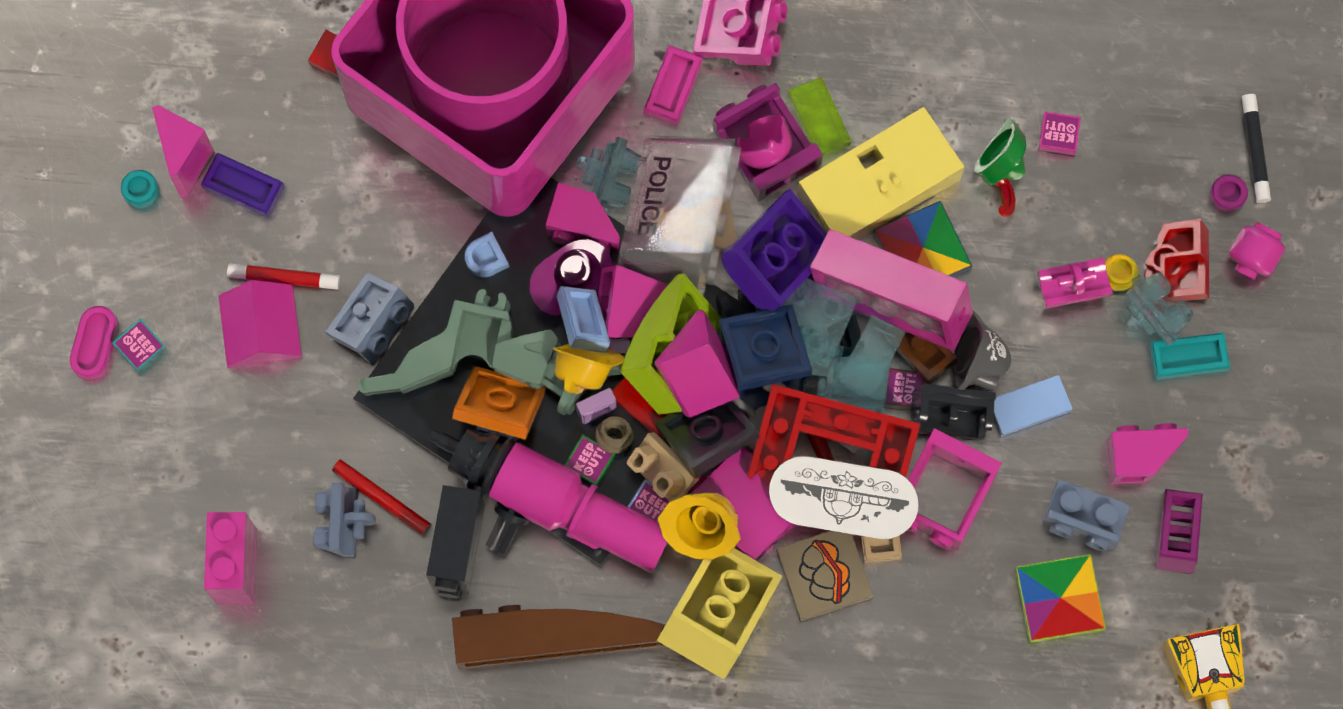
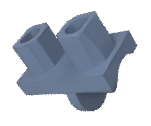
(346, 520)

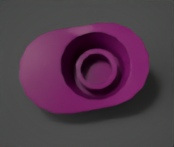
(573, 266)

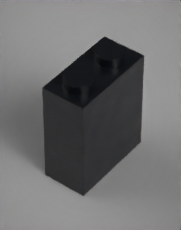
(455, 541)

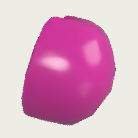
(767, 142)

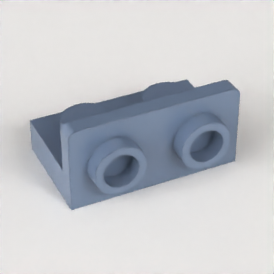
(370, 317)
(1085, 515)

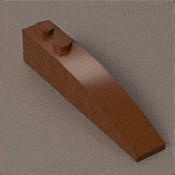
(545, 634)

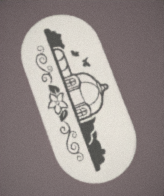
(843, 497)

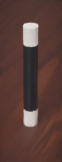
(1256, 148)

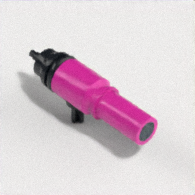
(549, 495)

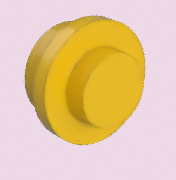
(1121, 271)

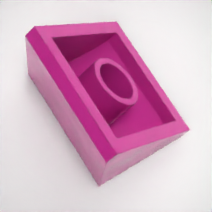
(184, 148)
(259, 323)
(697, 368)

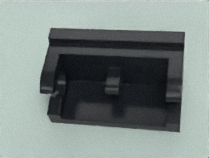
(953, 411)

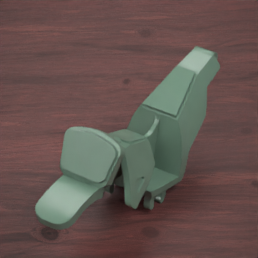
(487, 334)

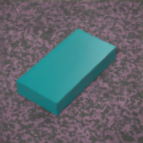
(1189, 356)

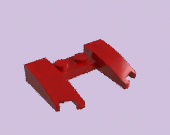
(795, 412)

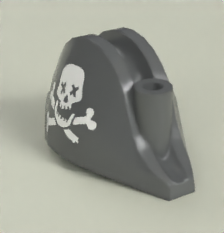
(980, 356)

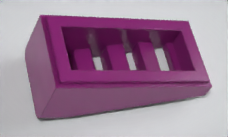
(1174, 554)

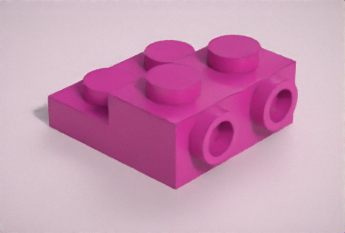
(740, 30)

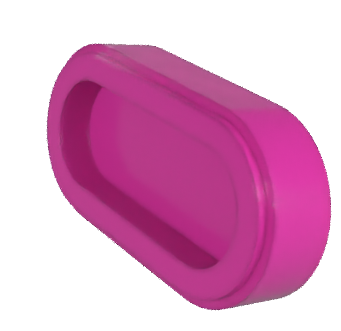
(93, 343)

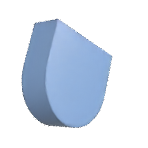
(485, 256)

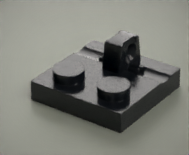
(707, 437)

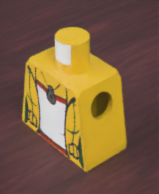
(1207, 664)

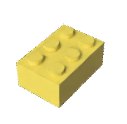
(720, 611)

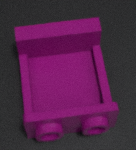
(733, 122)

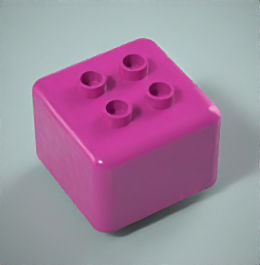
(486, 85)

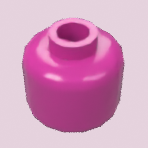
(1257, 250)

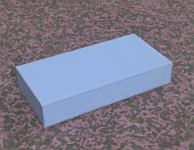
(583, 319)
(1031, 405)

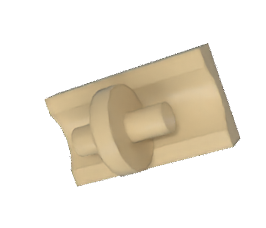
(661, 468)

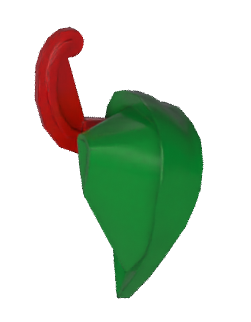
(1004, 162)

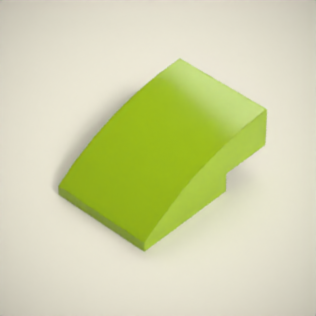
(657, 330)

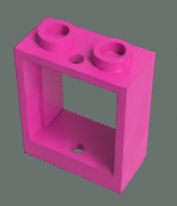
(965, 458)

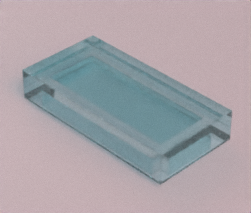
(871, 357)

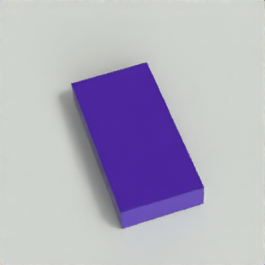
(242, 184)

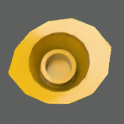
(700, 525)

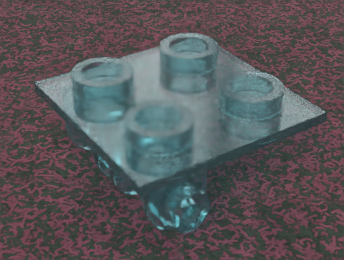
(821, 319)

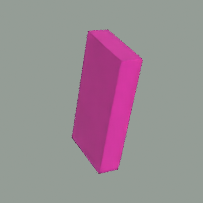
(673, 85)

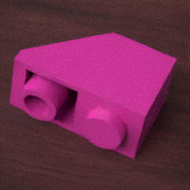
(579, 215)
(1140, 454)

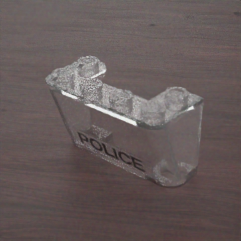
(679, 207)

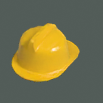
(584, 368)

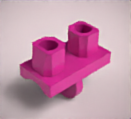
(1074, 283)

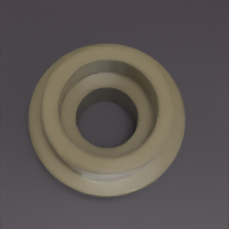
(614, 426)

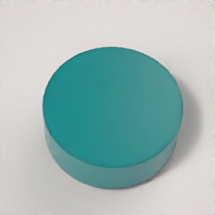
(139, 189)

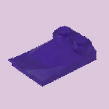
(775, 252)

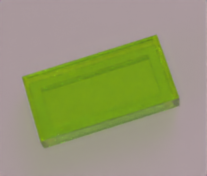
(819, 116)

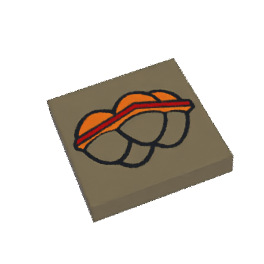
(824, 574)

